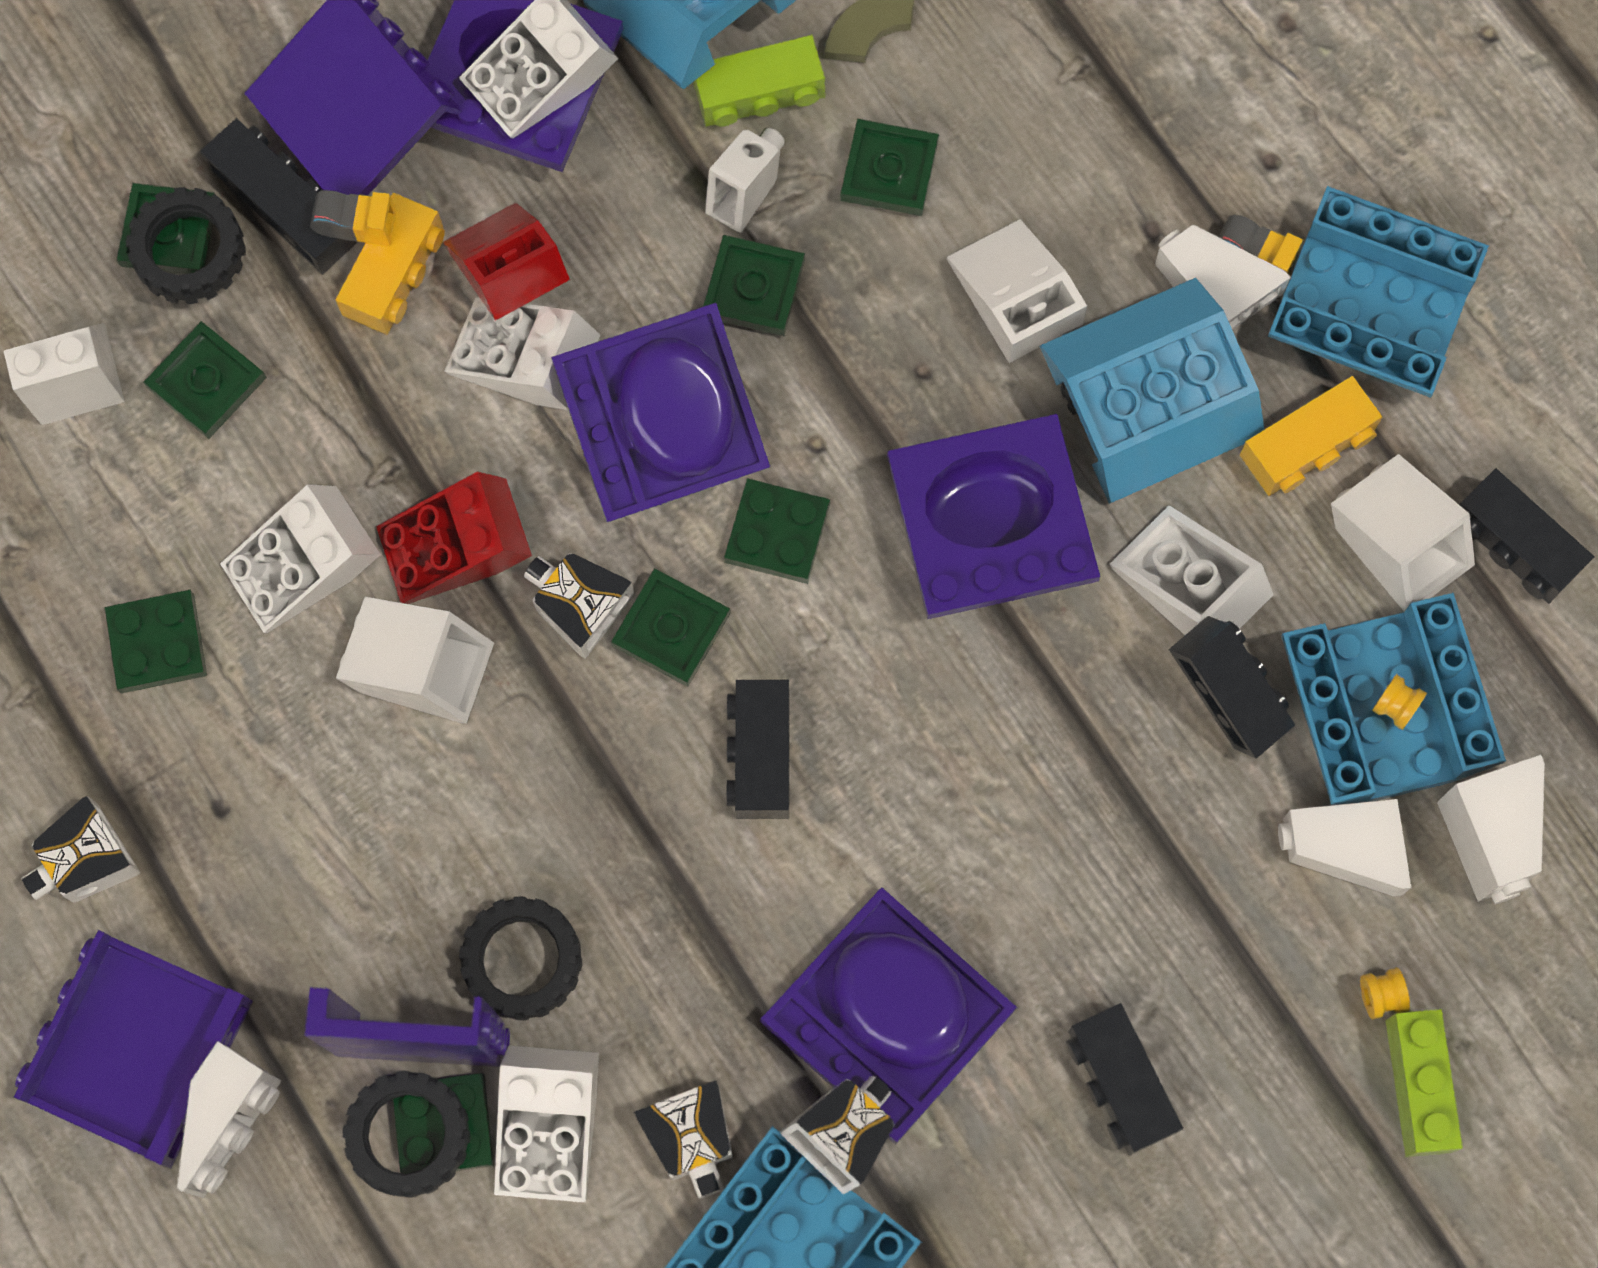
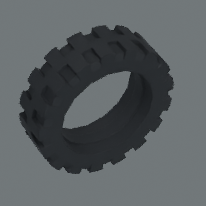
(168, 209)
(493, 920)
(358, 1127)

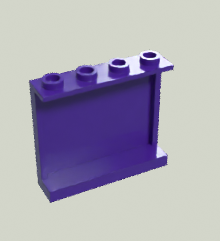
(350, 96)
(339, 1030)
(129, 1047)

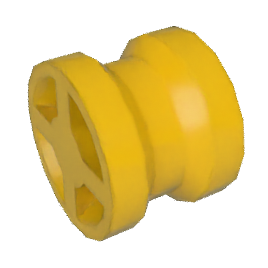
(1399, 701)
(1384, 993)

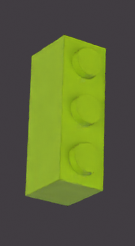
(761, 82)
(1423, 1083)

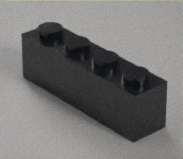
(272, 191)

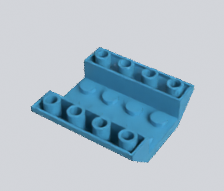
(677, 31)
(1378, 291)
(1157, 387)
(1346, 672)
(791, 1217)

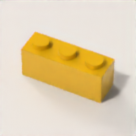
(386, 274)
(1311, 437)

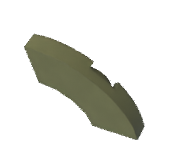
(864, 25)

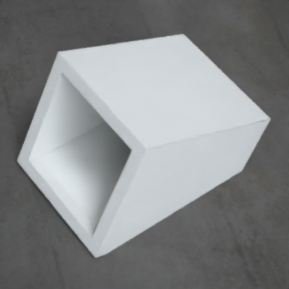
(65, 374)
(1405, 531)
(415, 658)
(1498, 828)

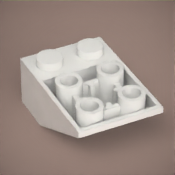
(537, 65)
(1018, 289)
(518, 349)
(299, 556)
(220, 1110)
(545, 1123)

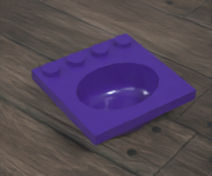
(464, 38)
(660, 412)
(993, 516)
(889, 1007)

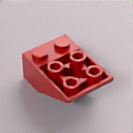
(508, 259)
(454, 538)

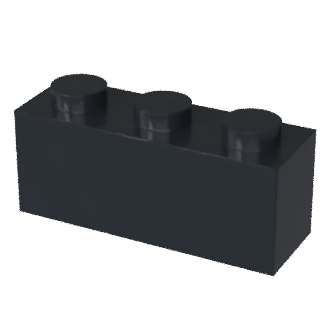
(1524, 537)
(1233, 686)
(760, 749)
(1123, 1080)

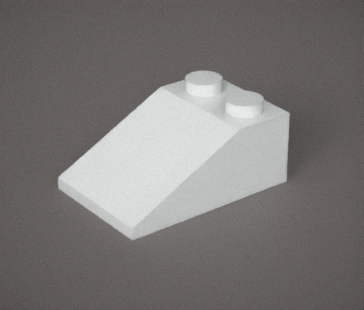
(1192, 573)

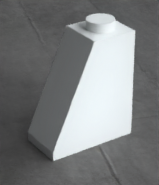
(1230, 274)
(1350, 843)

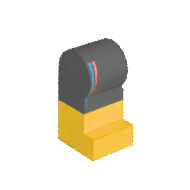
(354, 216)
(1261, 242)

